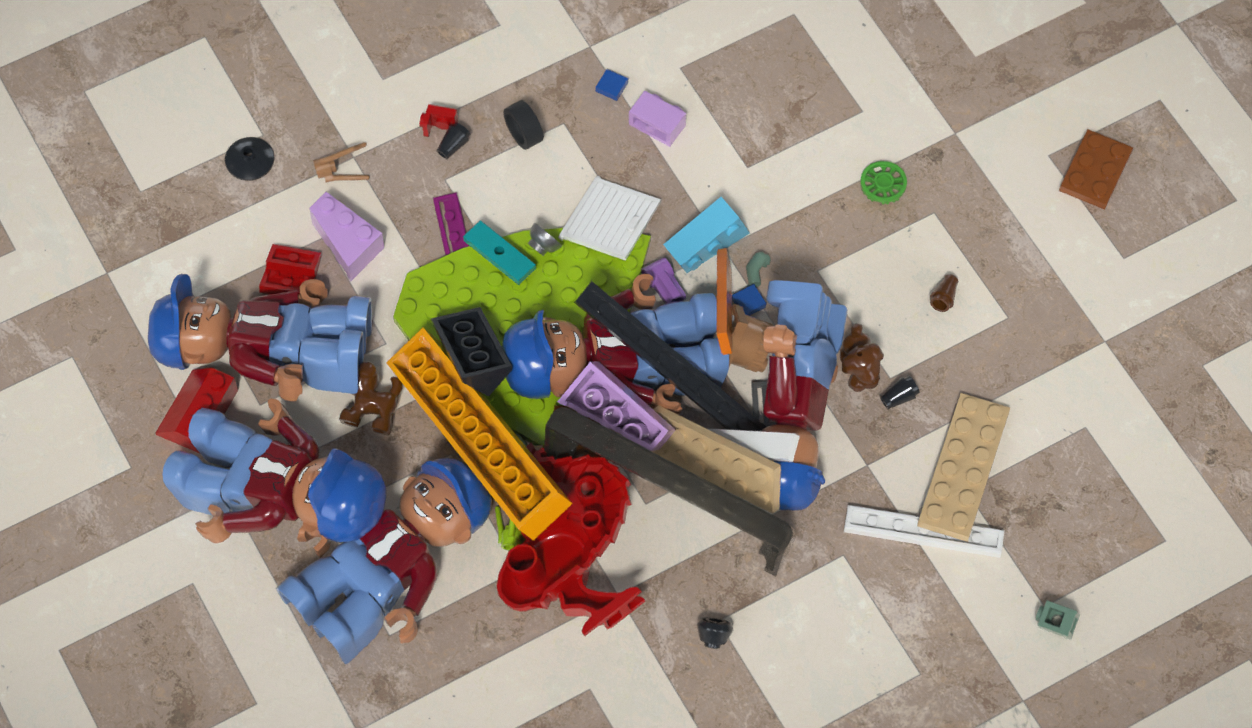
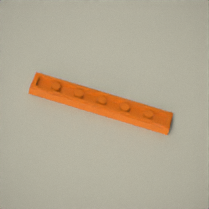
(724, 301)

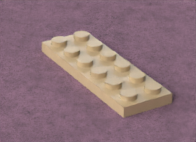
(722, 462)
(963, 467)

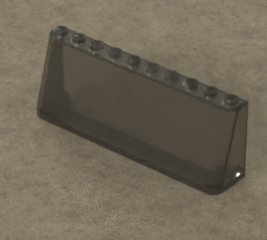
(570, 429)

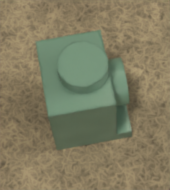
(1049, 611)

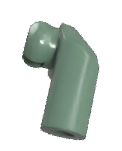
(753, 267)

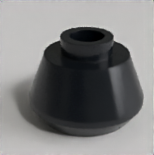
(714, 631)

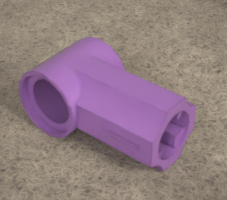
(664, 281)

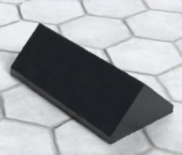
(473, 349)

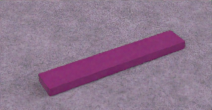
(454, 220)

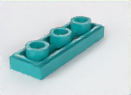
(490, 244)

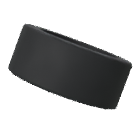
(523, 124)

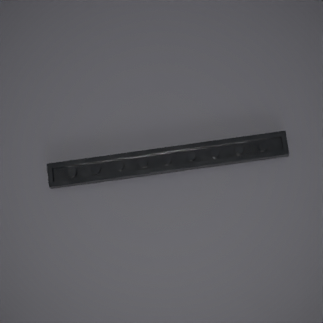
(665, 360)

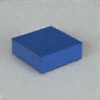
(611, 85)
(750, 300)

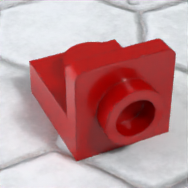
(437, 116)

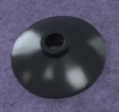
(252, 166)

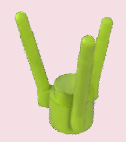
(510, 536)

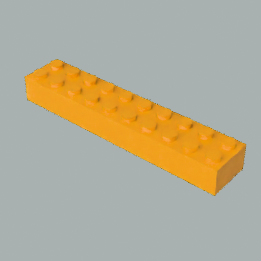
(479, 435)

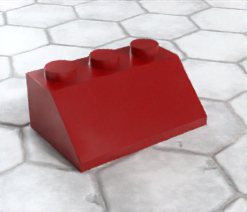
(201, 390)

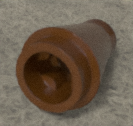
(944, 295)

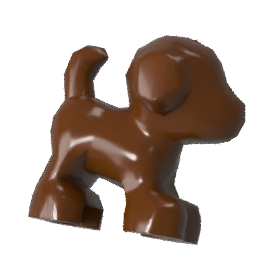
(861, 360)
(370, 401)

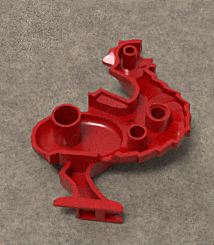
(561, 556)

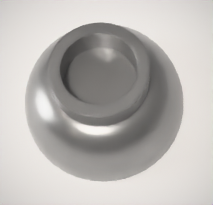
(542, 241)

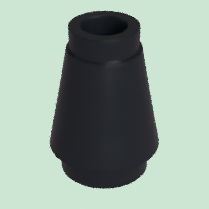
(453, 140)
(901, 392)

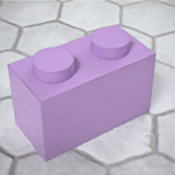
(657, 118)

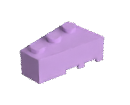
(346, 234)

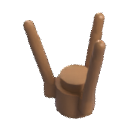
(326, 166)

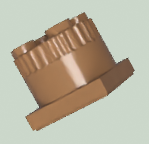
(748, 341)

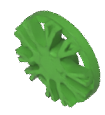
(883, 182)

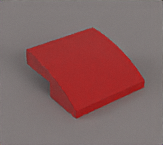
(288, 269)

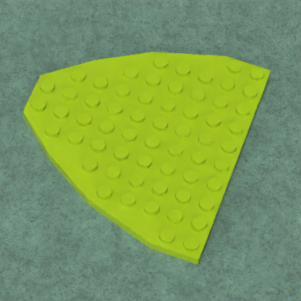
(470, 281)

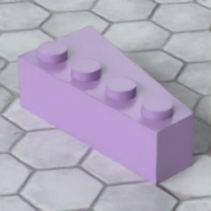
(613, 405)

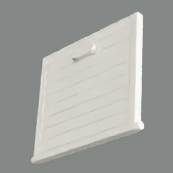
(610, 218)

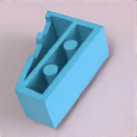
(704, 235)

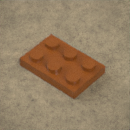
(1096, 169)

